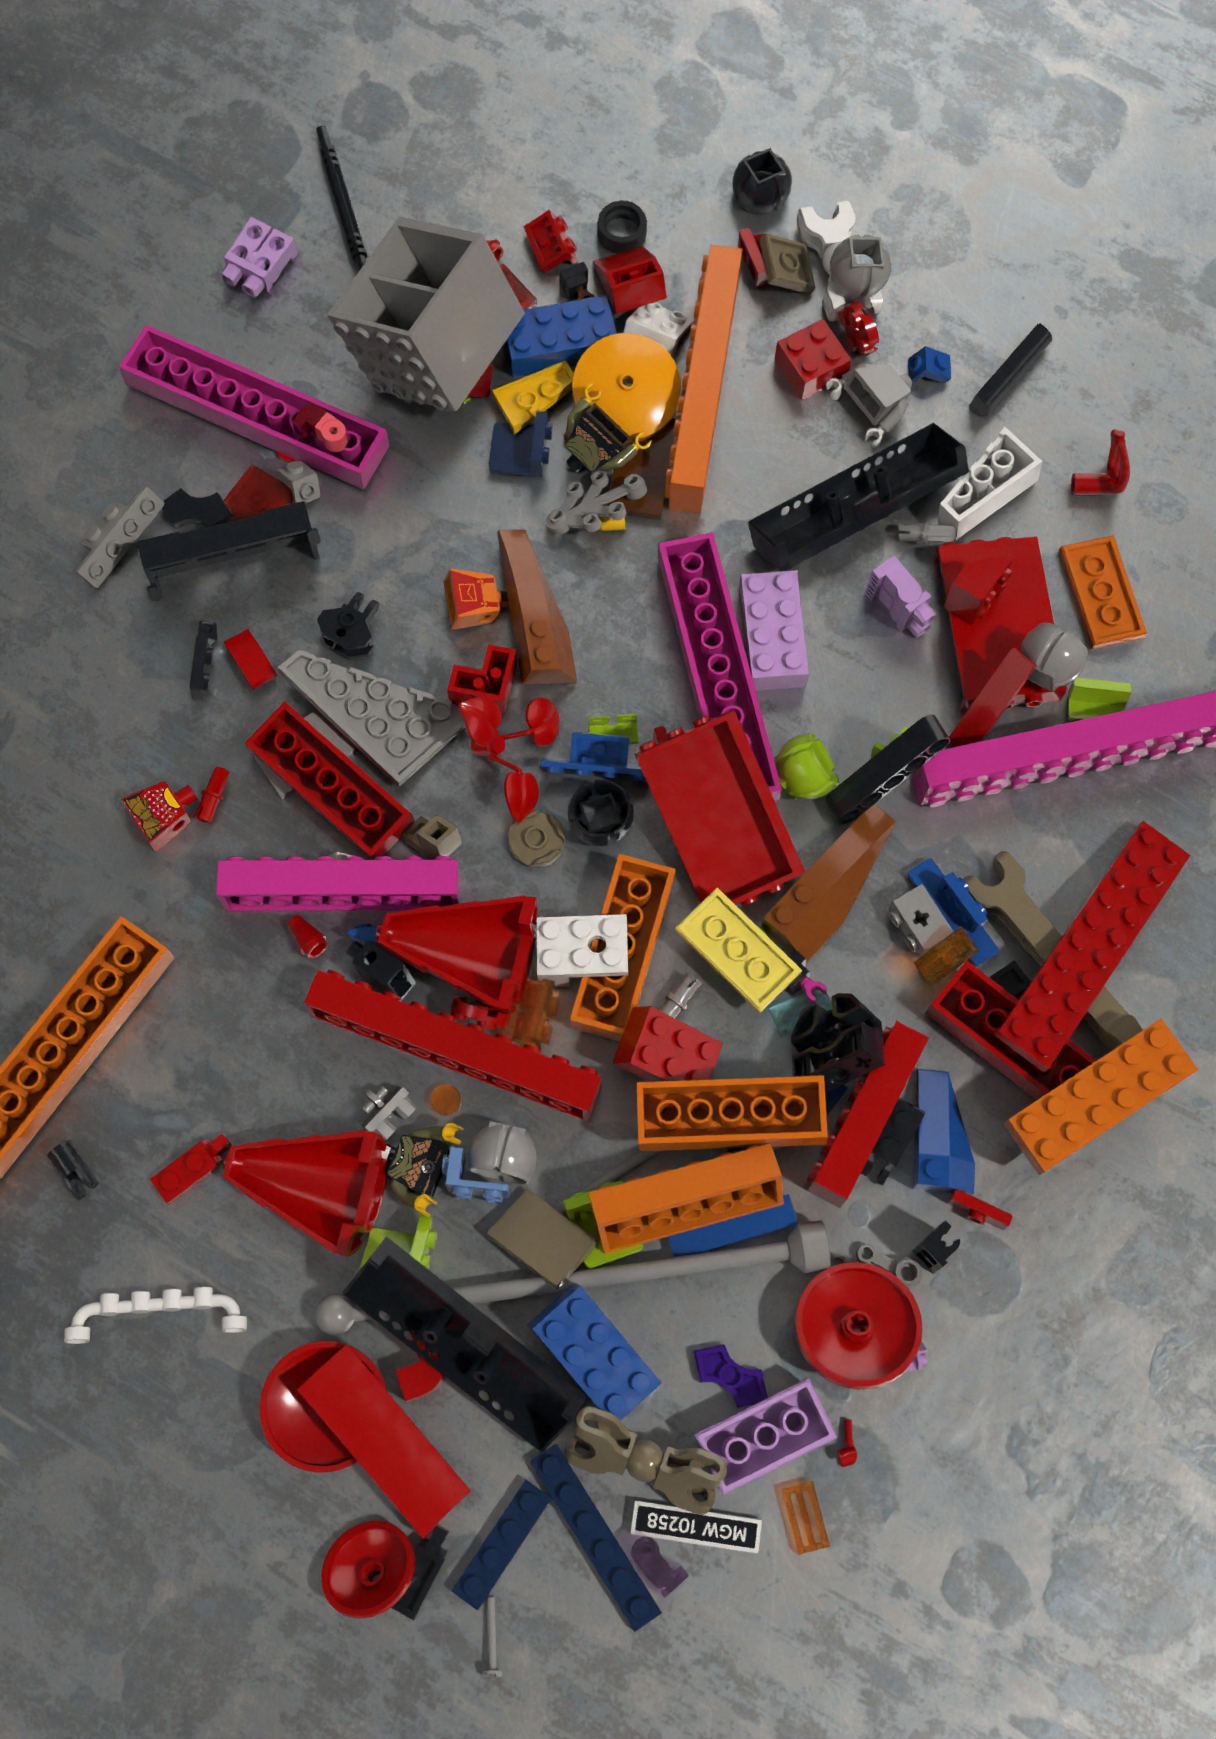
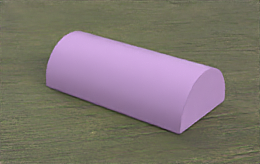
(768, 1434)

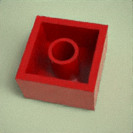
(812, 358)

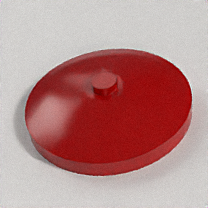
(858, 1326)
(291, 1422)

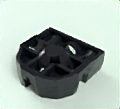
(852, 1046)

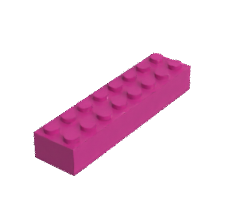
(337, 884)

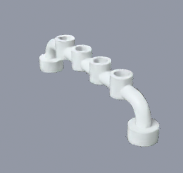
(141, 1304)

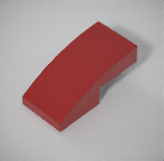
(250, 659)

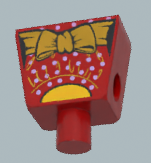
(160, 812)

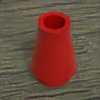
(308, 938)

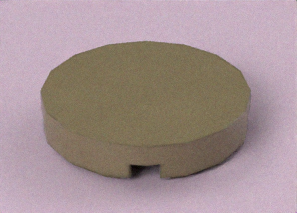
(536, 840)

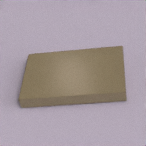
(542, 1239)

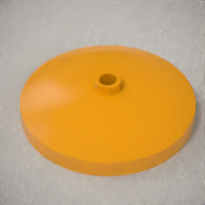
(637, 360)

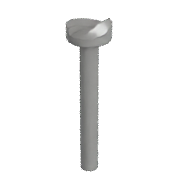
(491, 1628)

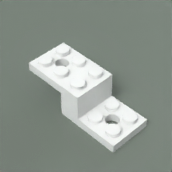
(564, 948)

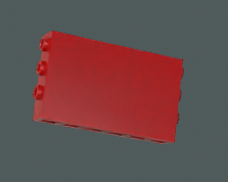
(1010, 618)
(720, 810)

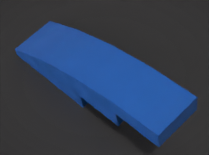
(734, 1230)

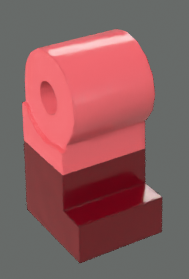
(322, 426)

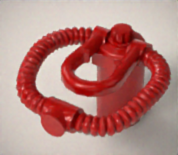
(1117, 472)

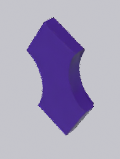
(717, 1367)

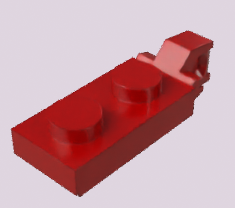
(190, 1168)

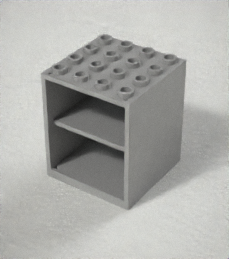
(427, 313)

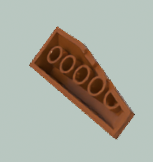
(537, 622)
(826, 892)

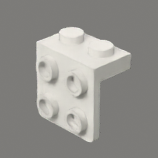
(659, 325)

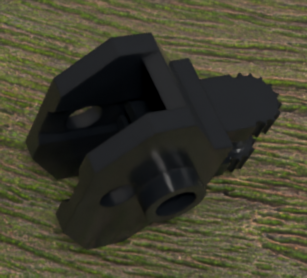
(348, 629)

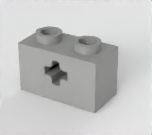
(919, 906)

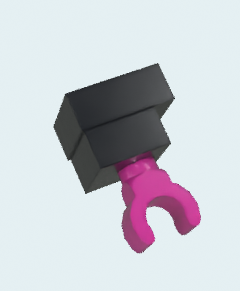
(803, 980)

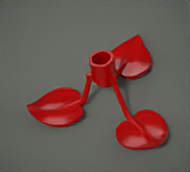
(481, 720)

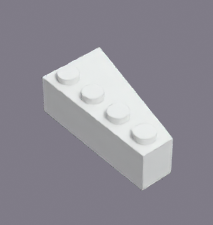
(991, 483)

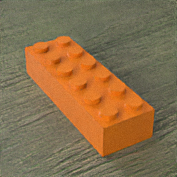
(642, 893)
(1100, 1096)
(731, 1113)
(687, 1197)

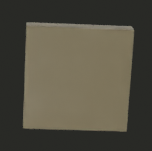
(787, 263)

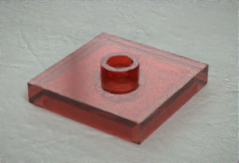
(256, 493)

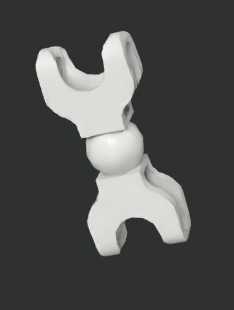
(824, 237)

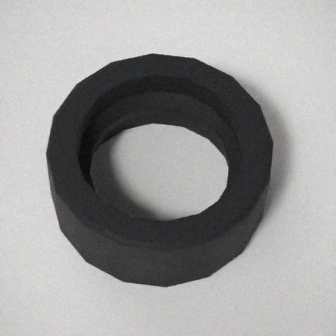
(619, 210)

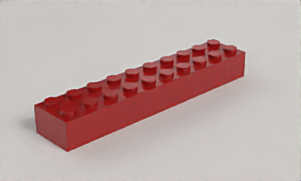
(454, 1045)

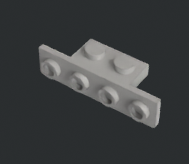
(116, 534)

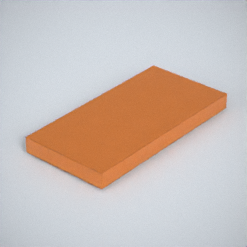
(1102, 592)

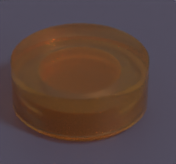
(446, 1100)

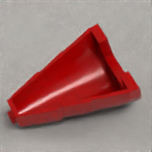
(469, 945)
(316, 1183)

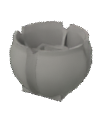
(860, 279)
(1057, 656)
(503, 1152)

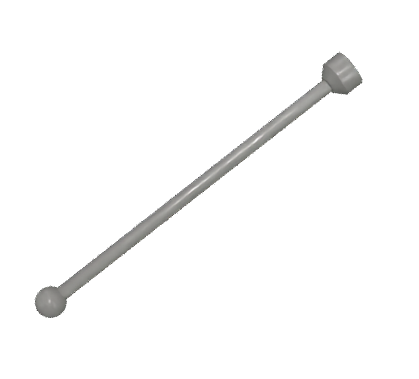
(805, 1248)

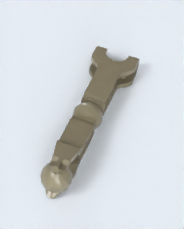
(1039, 938)

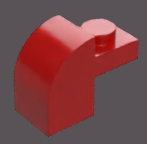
(419, 1378)

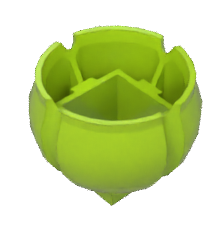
(805, 768)

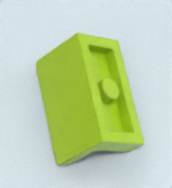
(1096, 698)

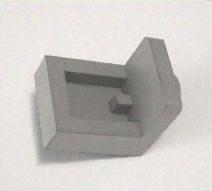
(300, 480)

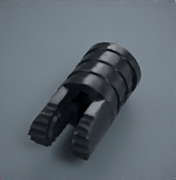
(69, 1165)

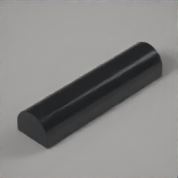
(1011, 370)

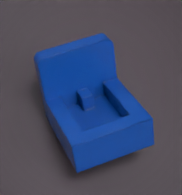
(930, 364)

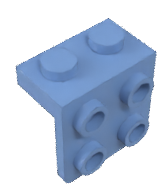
(453, 1171)

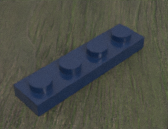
(501, 1545)

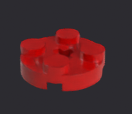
(859, 328)
(485, 1014)

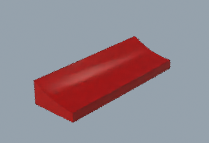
(384, 1440)

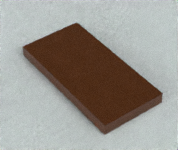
(652, 467)

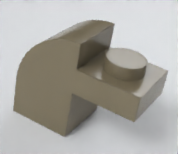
(433, 837)

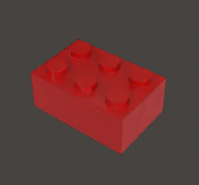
(665, 1048)

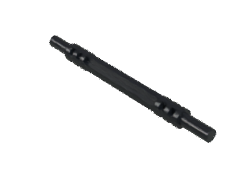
(342, 198)

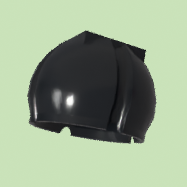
(762, 195)
(594, 797)

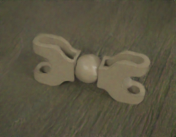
(675, 1472)

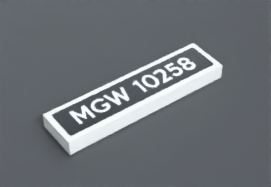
(705, 1529)

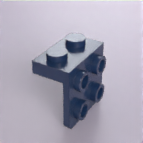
(521, 452)

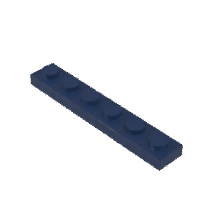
(595, 1537)

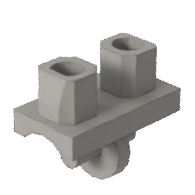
(395, 1101)

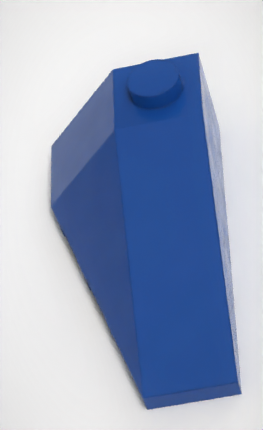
(940, 1142)

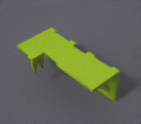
(621, 729)

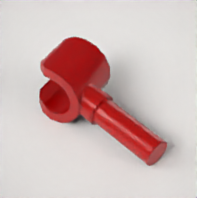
(848, 1455)

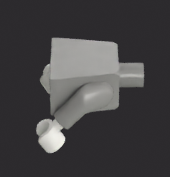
(877, 392)

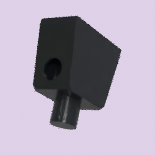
(380, 968)

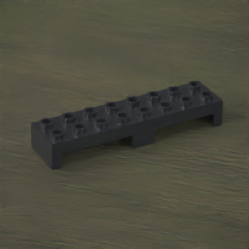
(851, 504)
(469, 1344)

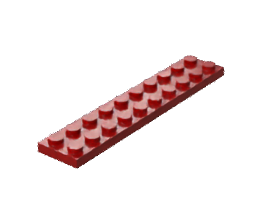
(1092, 947)

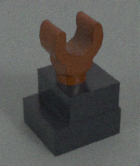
(574, 281)

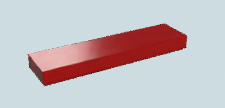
(993, 699)

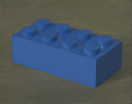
(558, 334)
(594, 1352)

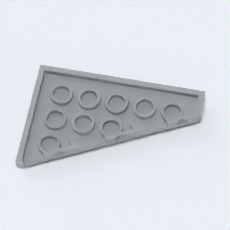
(386, 722)

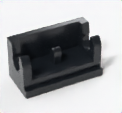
(933, 1251)

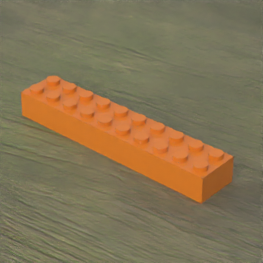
(703, 379)
(74, 1032)

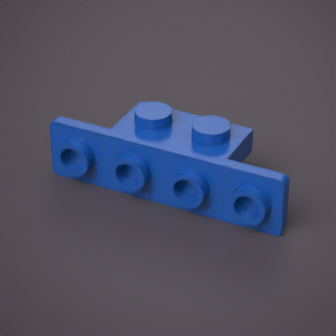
(596, 753)
(956, 906)

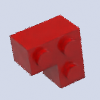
(492, 681)

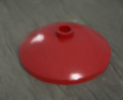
(357, 1558)

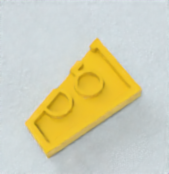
(533, 393)

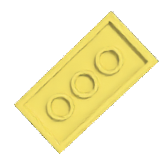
(738, 950)

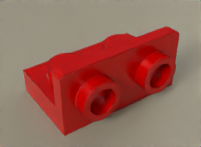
(550, 240)

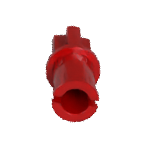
(212, 795)

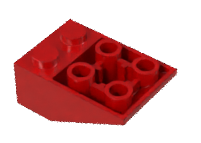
(631, 279)

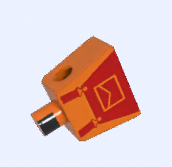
(472, 598)

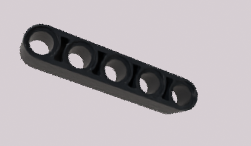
(887, 769)

